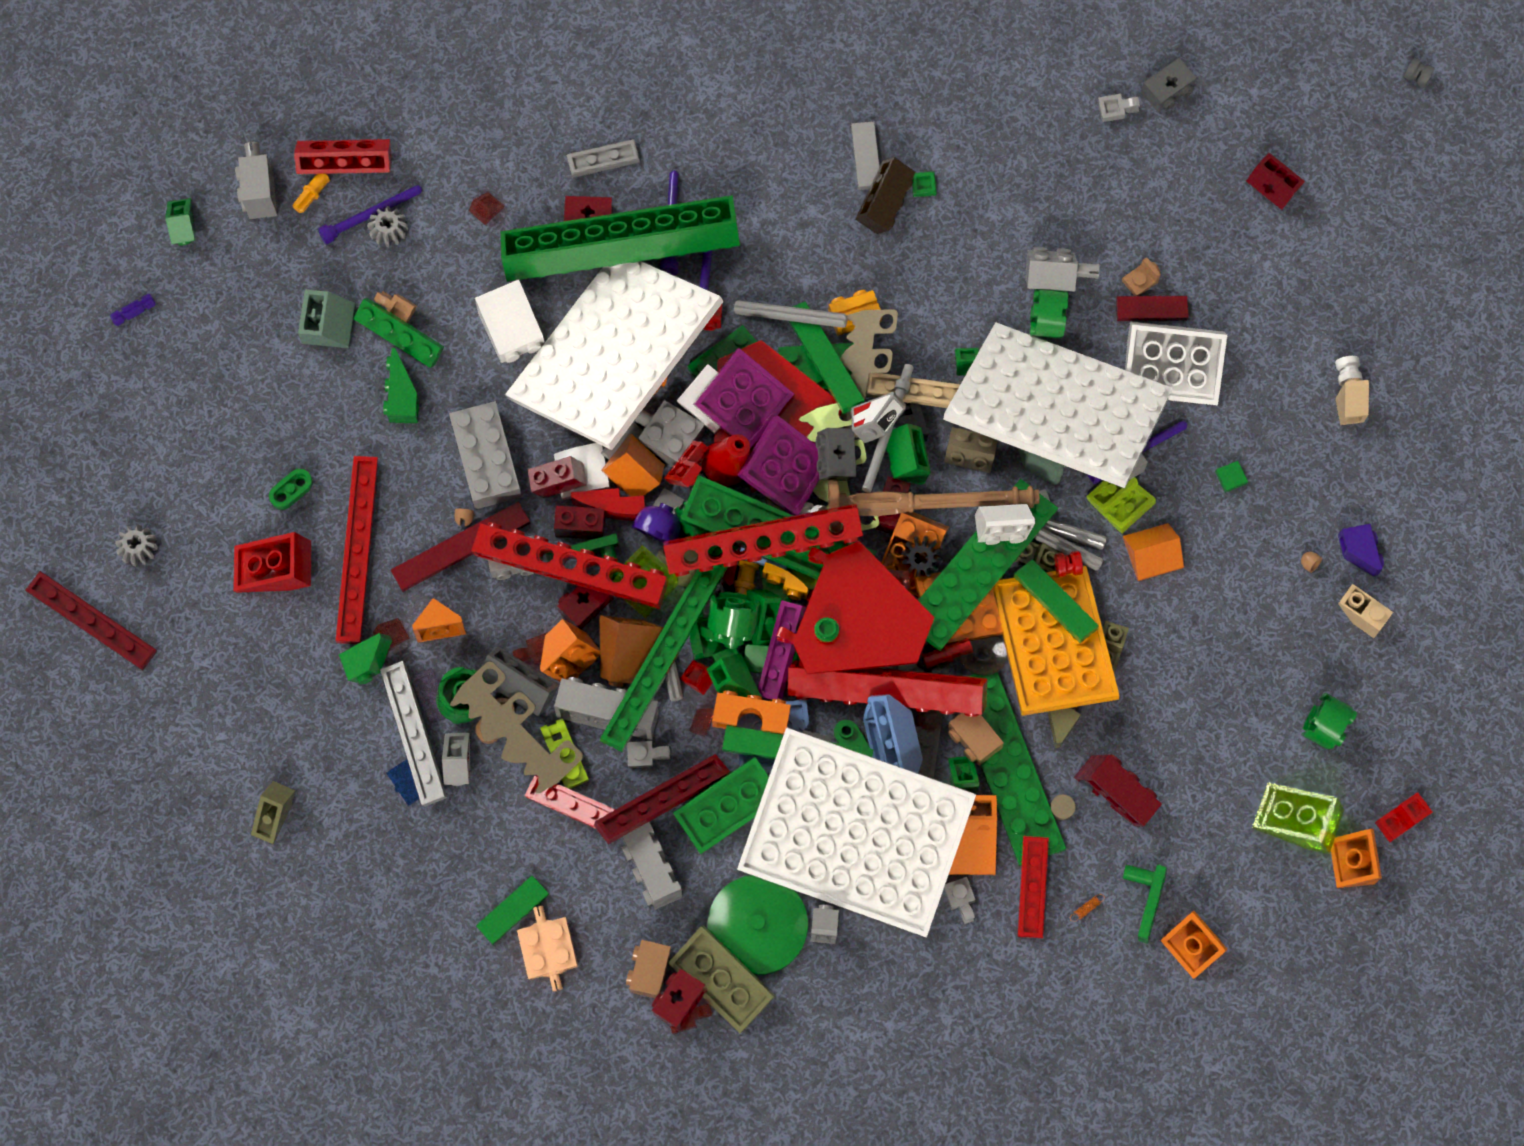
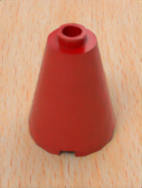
(726, 459)

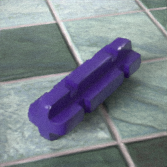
(132, 309)

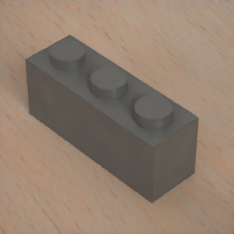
(520, 678)

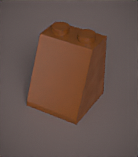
(625, 647)

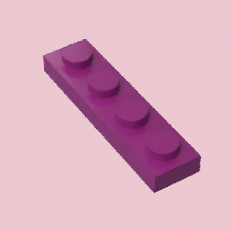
(780, 654)

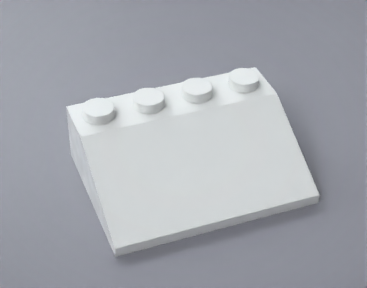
(1179, 358)

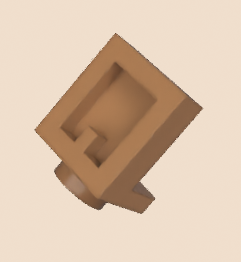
(1142, 277)

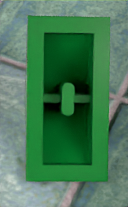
(963, 774)

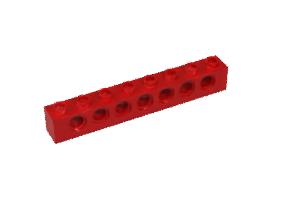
(847, 515)
(650, 595)

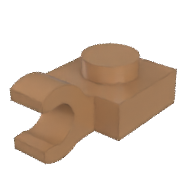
(396, 305)

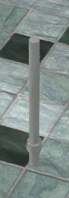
(901, 388)

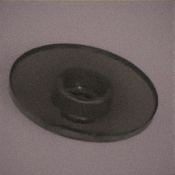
(994, 651)

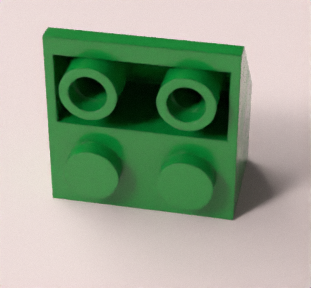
(908, 454)

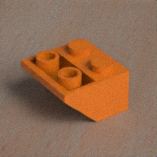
(567, 651)

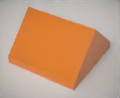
(634, 468)
(1154, 551)
(437, 623)
(1356, 859)
(1194, 944)

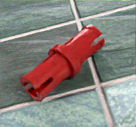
(948, 653)

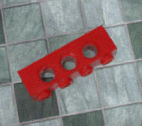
(343, 156)

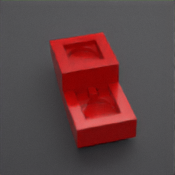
(1403, 817)

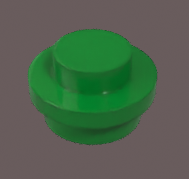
(826, 629)

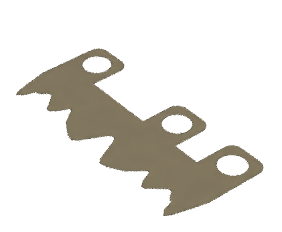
(861, 356)
(502, 721)

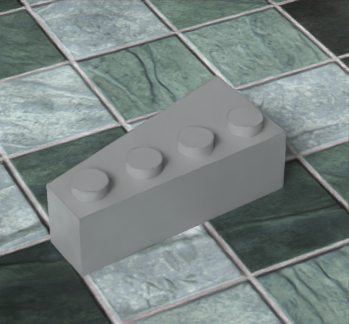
(651, 867)

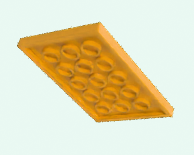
(1044, 658)

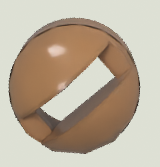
(463, 514)
(1311, 561)

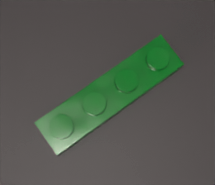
(398, 332)

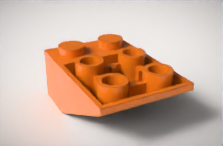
(906, 529)
(978, 842)

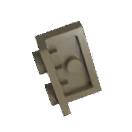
(970, 450)

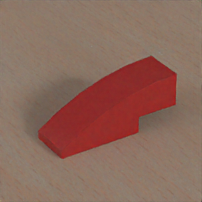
(609, 499)

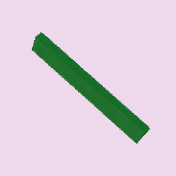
(828, 363)
(764, 743)

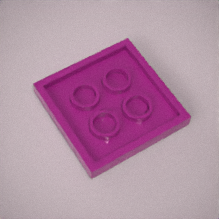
(743, 397)
(783, 466)

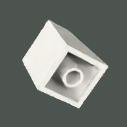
(509, 322)

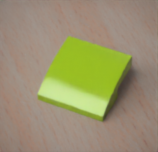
(1121, 505)

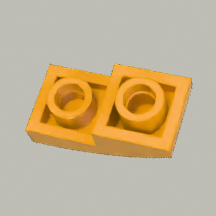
(792, 587)

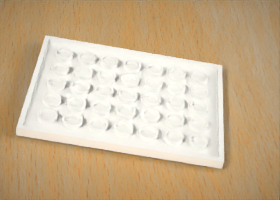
(614, 350)
(1058, 404)
(856, 832)

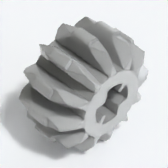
(381, 232)
(142, 551)

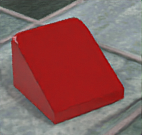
(697, 677)

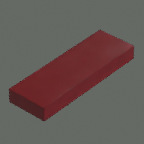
(1152, 308)

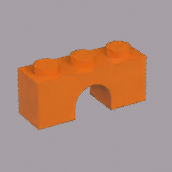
(731, 707)

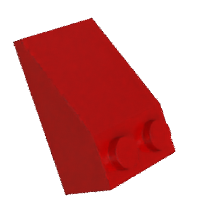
(273, 564)

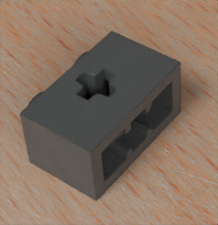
(1169, 85)
(836, 454)

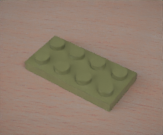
(730, 984)

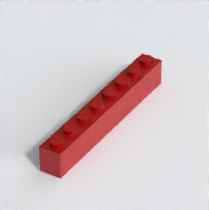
(910, 688)

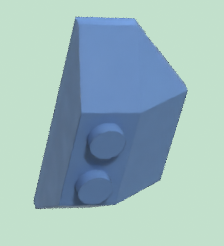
(892, 732)

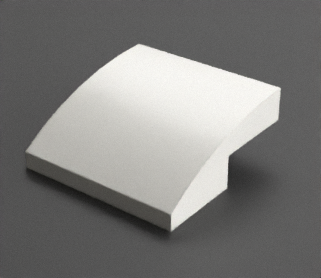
(694, 391)
(593, 462)

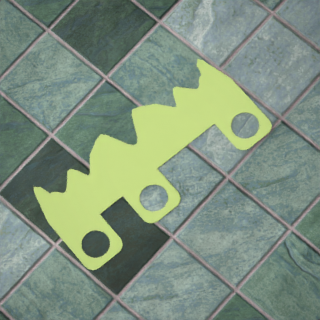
(825, 418)

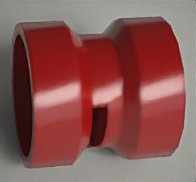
(1068, 564)

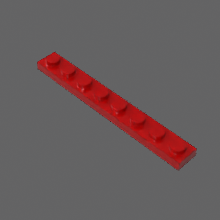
(357, 550)

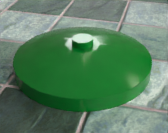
(759, 923)

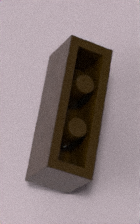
(885, 195)

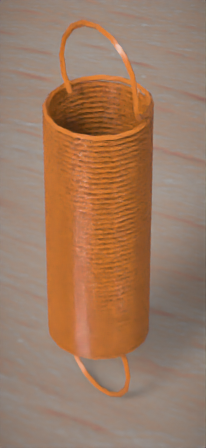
(1087, 907)

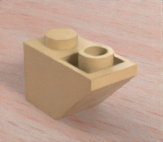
(1353, 401)
(1364, 611)

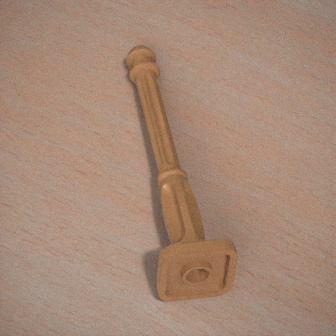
(895, 502)

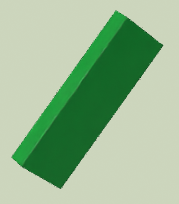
(512, 910)

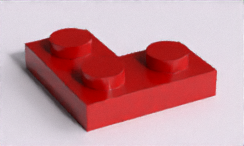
(687, 467)

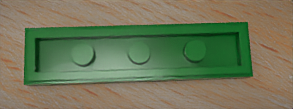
(1056, 601)

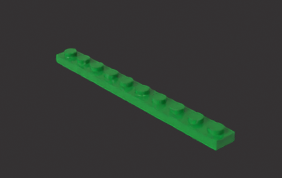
(663, 655)

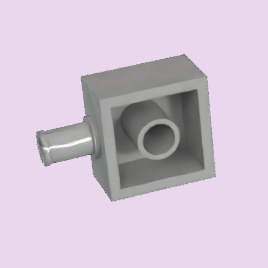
(256, 183)
(1056, 269)
(669, 432)

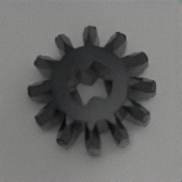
(922, 547)

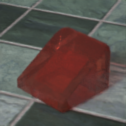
(485, 207)
(394, 629)
(702, 721)

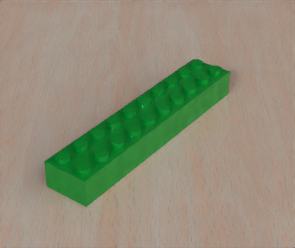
(619, 238)

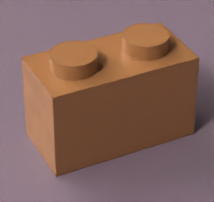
(975, 736)
(649, 968)

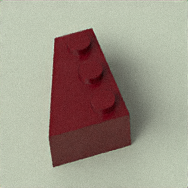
(1119, 788)

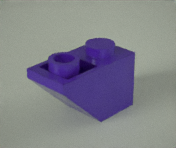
(1360, 548)

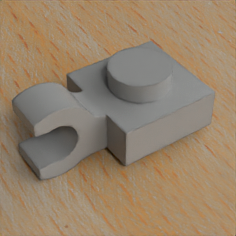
(1114, 108)
(642, 754)
(960, 896)

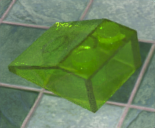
(1299, 817)

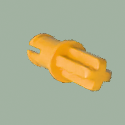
(310, 192)

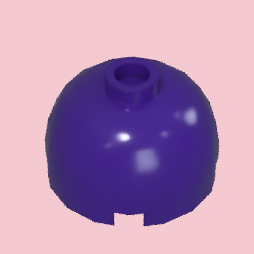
(658, 523)

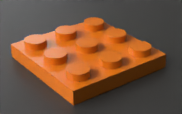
(983, 621)

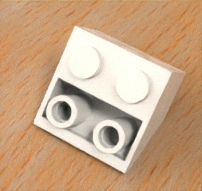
(1003, 523)

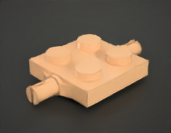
(547, 948)

